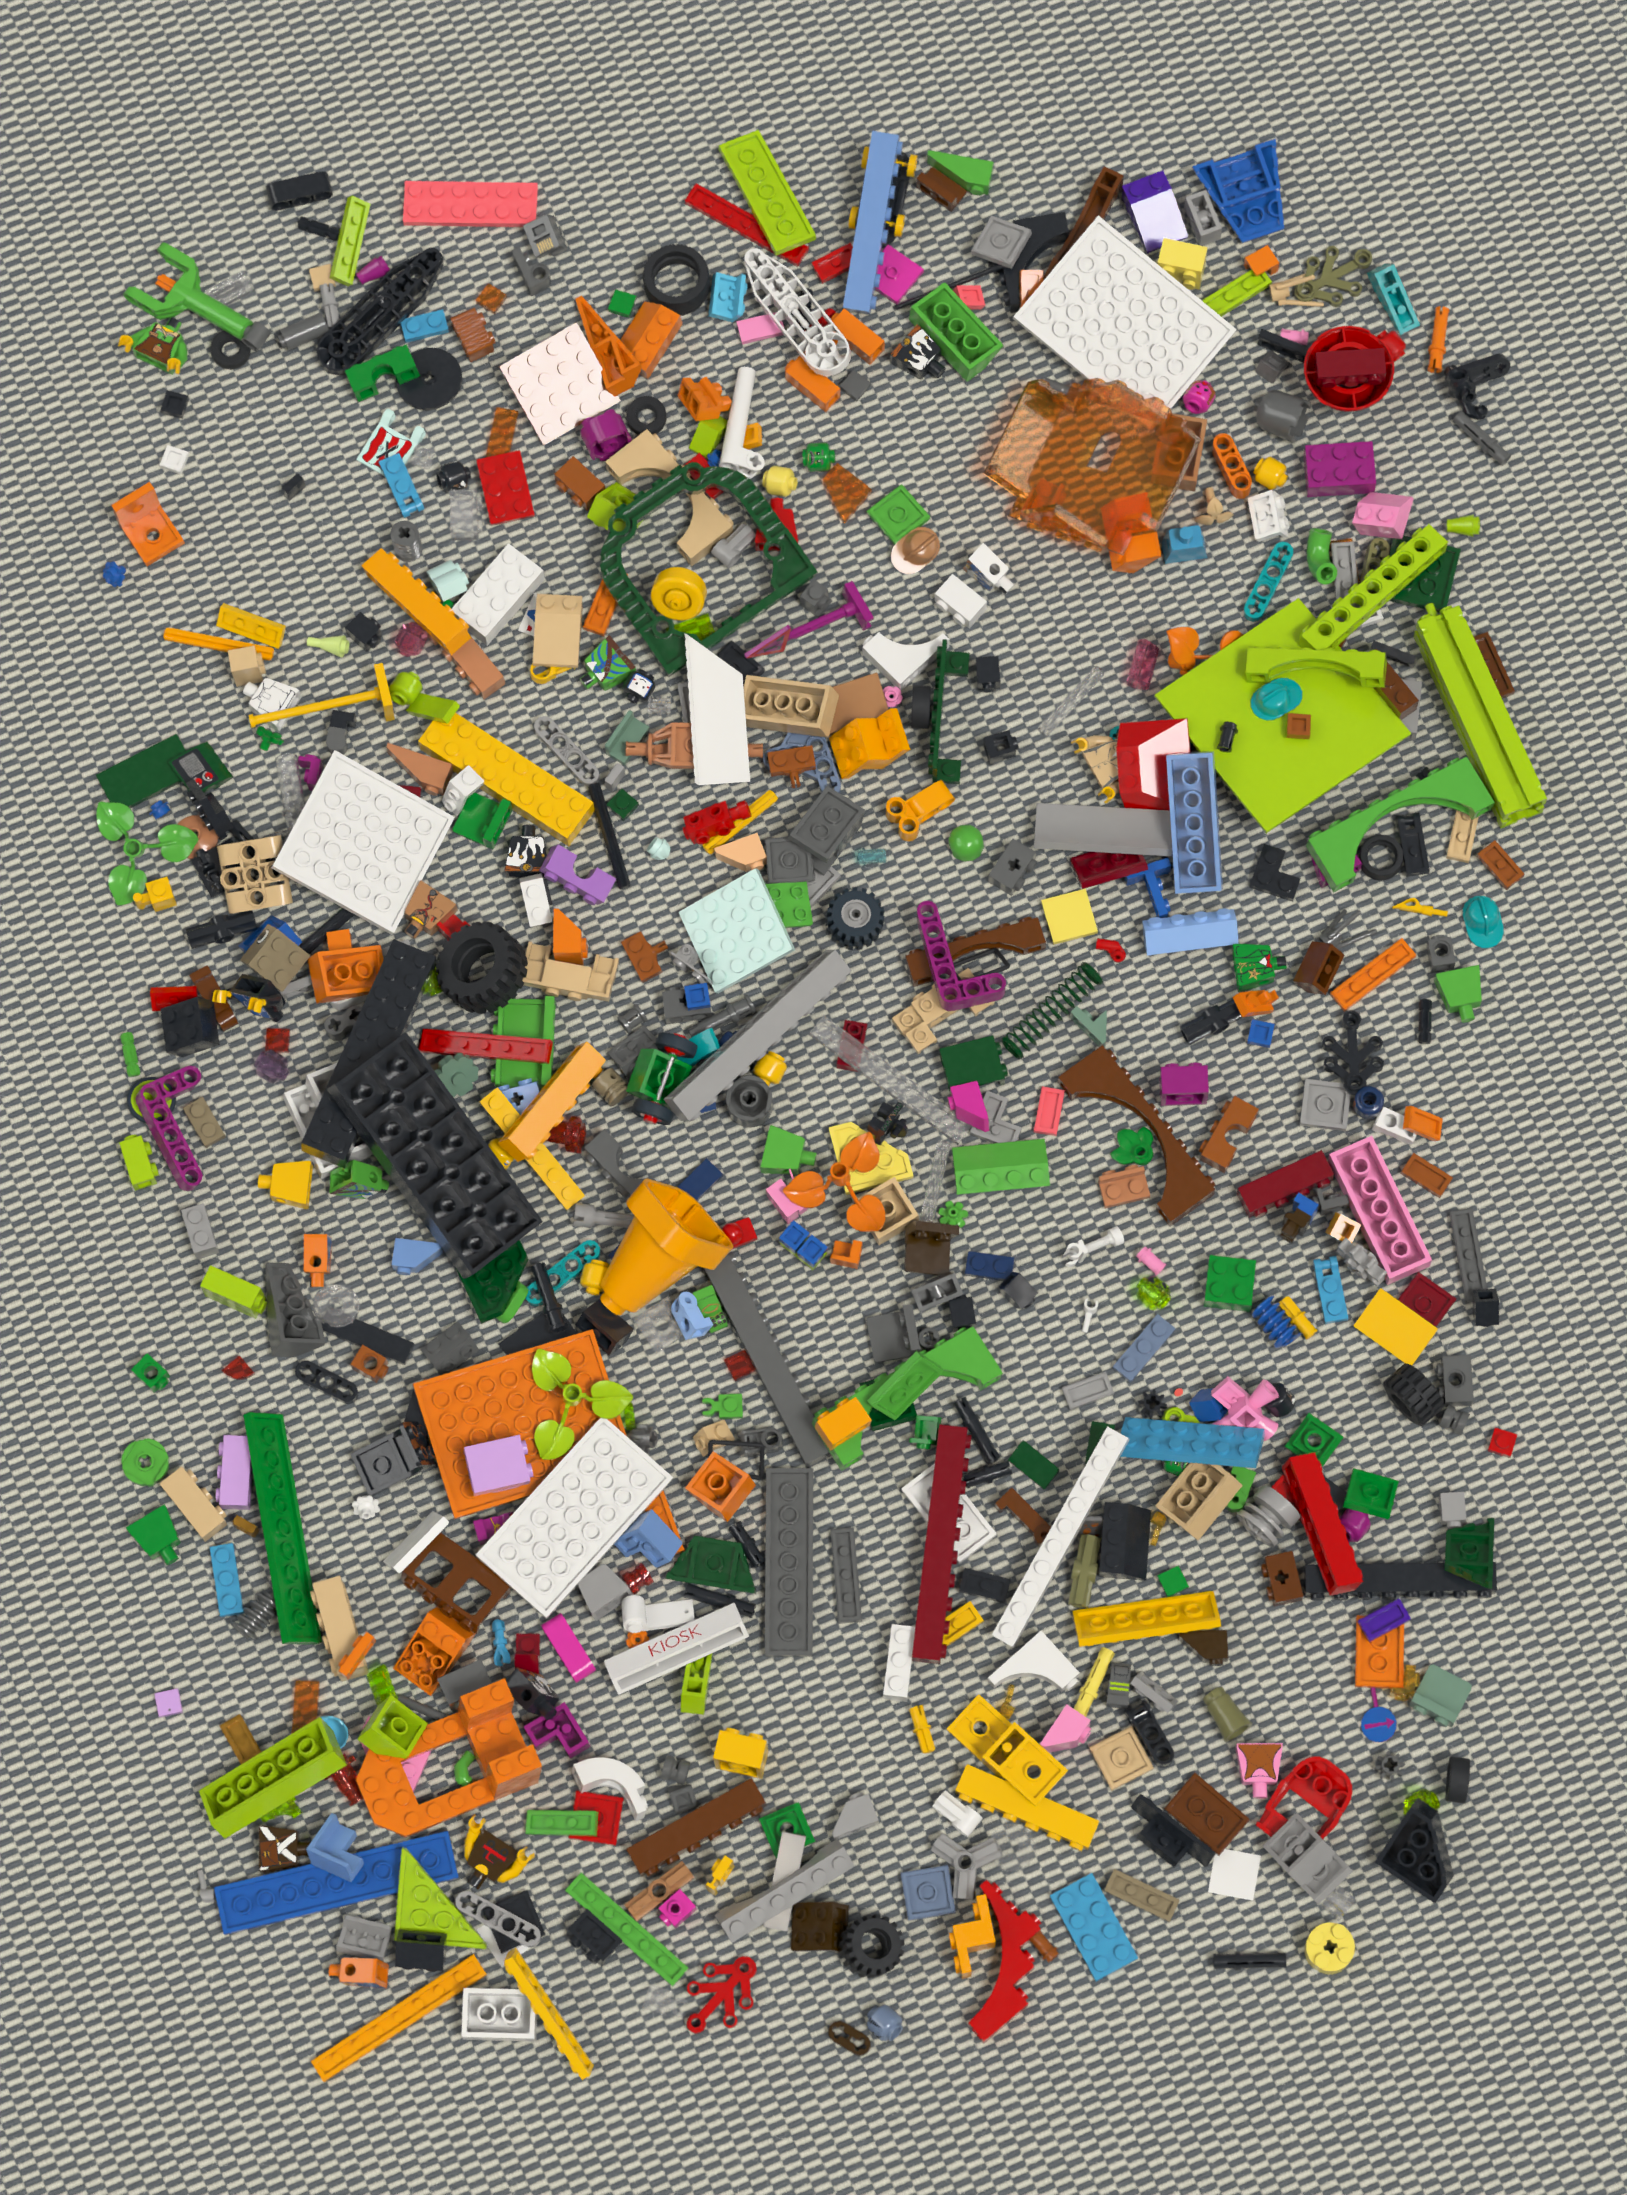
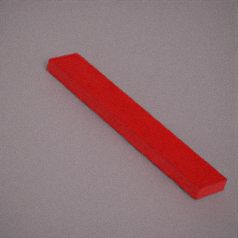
(737, 221)
(486, 1046)

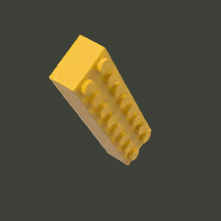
(509, 776)

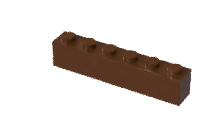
(696, 1827)

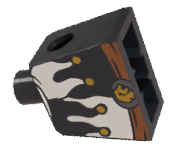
(918, 355)
(525, 854)
(533, 1693)

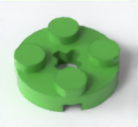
(149, 1475)

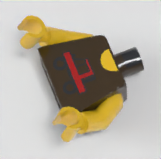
(491, 1856)

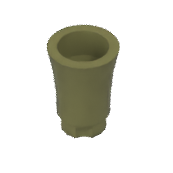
(1226, 1714)

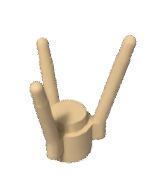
(1280, 291)

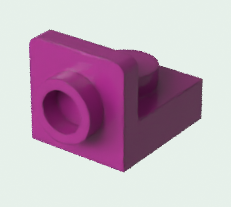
(315, 769)

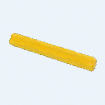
(756, 809)

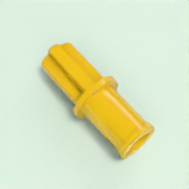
(1297, 1317)
(922, 1729)

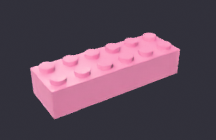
(1379, 1209)

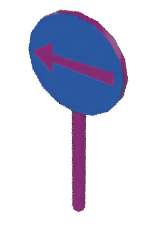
(1378, 1723)

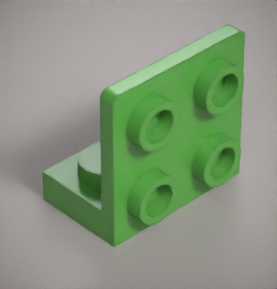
(792, 903)

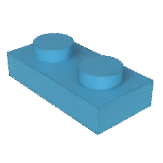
(424, 326)

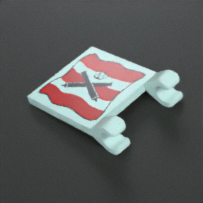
(388, 442)

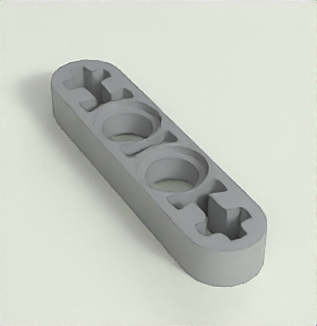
(568, 750)
(499, 1916)

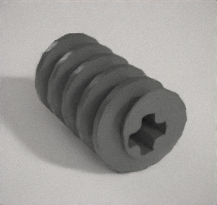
(406, 541)
(255, 1616)

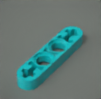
(1267, 581)
(560, 1270)

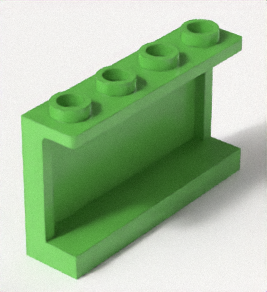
(525, 1019)

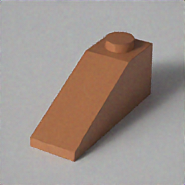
(427, 771)

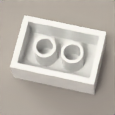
(497, 2015)

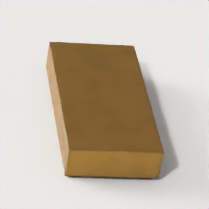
(240, 1738)

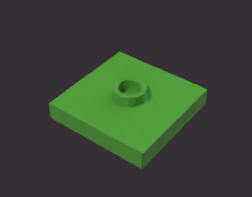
(898, 514)

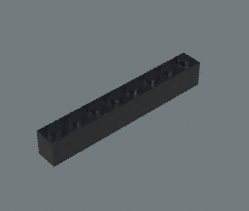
(1400, 1580)

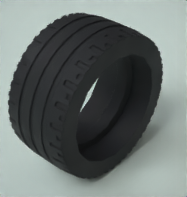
(672, 255)

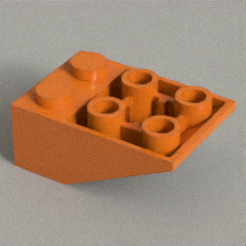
(433, 1650)

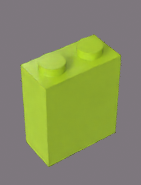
(233, 1292)

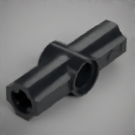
(221, 929)
(1211, 1021)

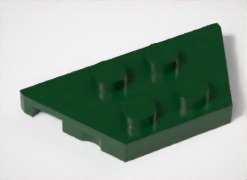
(1471, 1552)
(714, 1565)

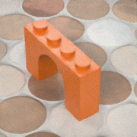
(819, 387)

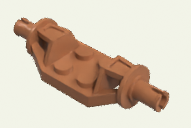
(678, 750)

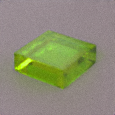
(630, 1417)

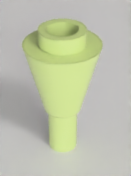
(336, 645)

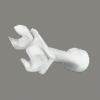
(1114, 1237)

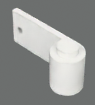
(644, 1617)

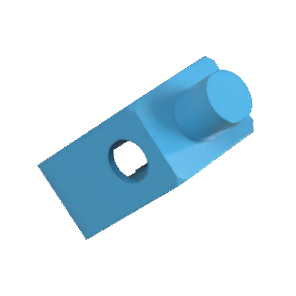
(1184, 544)

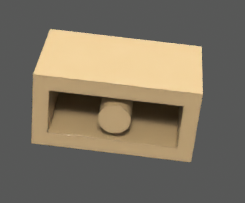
(246, 665)

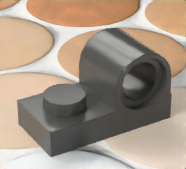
(530, 271)

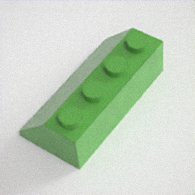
(956, 330)
(1000, 1166)

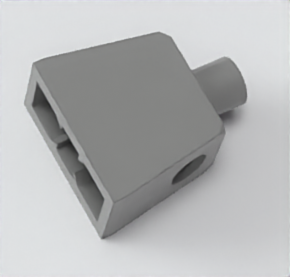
(603, 1591)

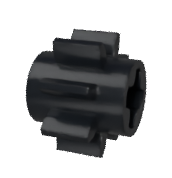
(1158, 1404)

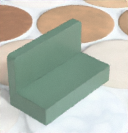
(628, 730)

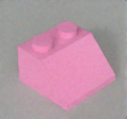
(1382, 515)
(1067, 1731)

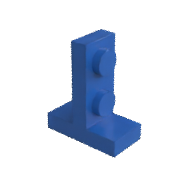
(1154, 885)

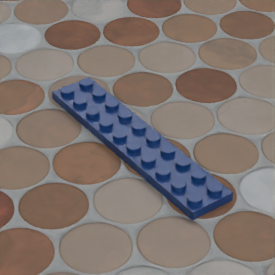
(314, 1890)

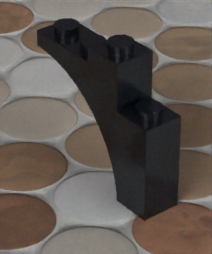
(1046, 233)

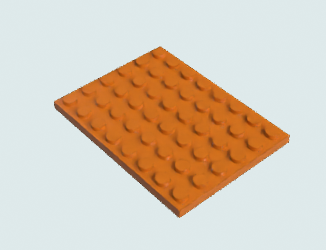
(500, 1402)

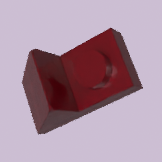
(528, 1652)

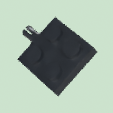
(209, 810)

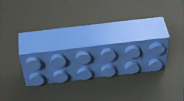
(1194, 822)

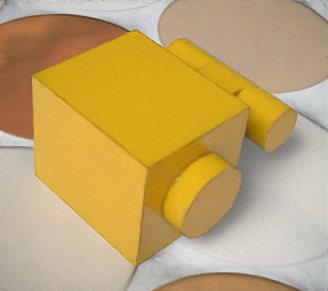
(159, 895)

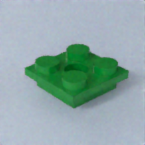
(1309, 1427)
(789, 1815)

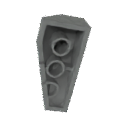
(290, 1319)

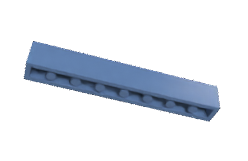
(871, 222)

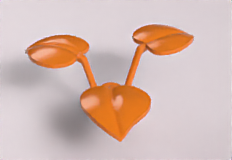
(1185, 641)
(859, 1154)

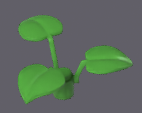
(113, 822)

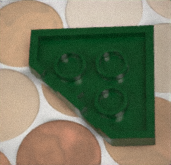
(495, 1282)

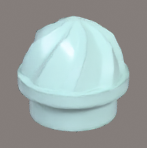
(658, 848)

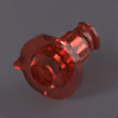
(569, 1133)
(346, 1781)

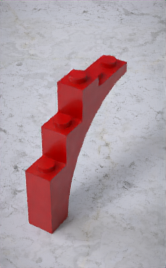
(1015, 1933)

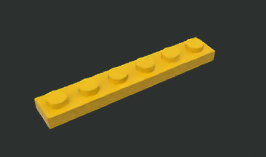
(543, 1161)
(552, 2020)

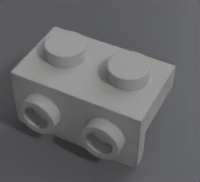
(364, 1938)

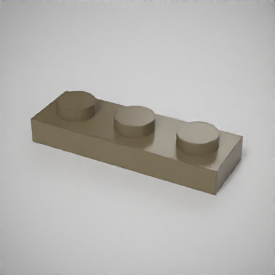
(1141, 1895)

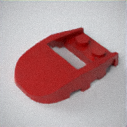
(1317, 1783)

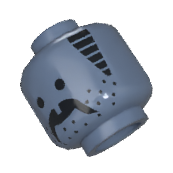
(884, 2023)

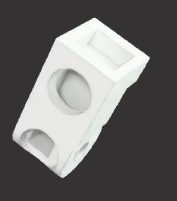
(1392, 1125)

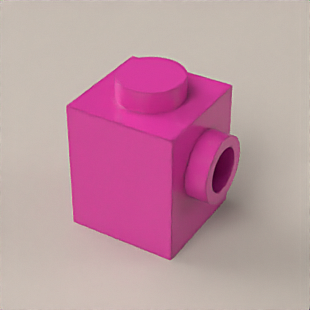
(676, 1909)

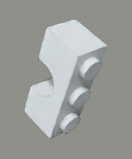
(899, 1663)

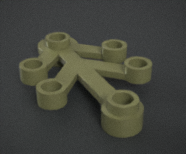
(1331, 278)

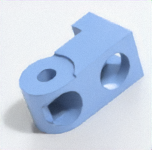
(689, 1316)

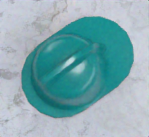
(1276, 698)
(1483, 921)

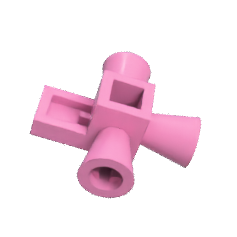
(1245, 1408)

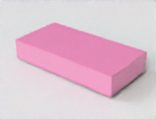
(758, 329)

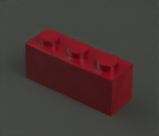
(1350, 367)

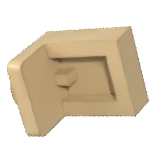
(715, 1431)

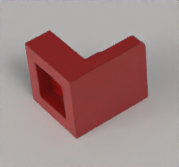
(450, 926)

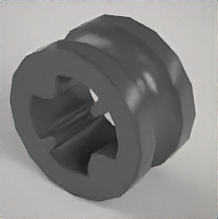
(926, 1331)

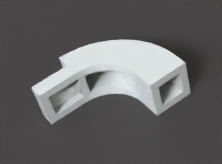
(613, 1774)

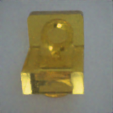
(1411, 1680)

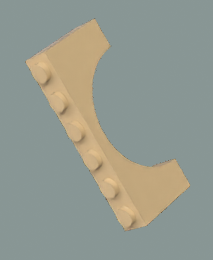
(648, 458)

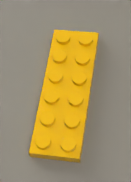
(1146, 1618)

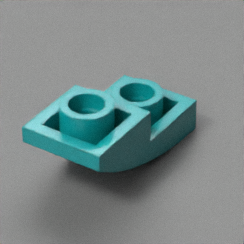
(707, 1045)

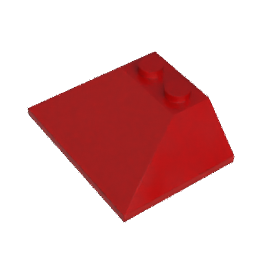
(1143, 760)

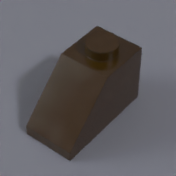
(1207, 1645)

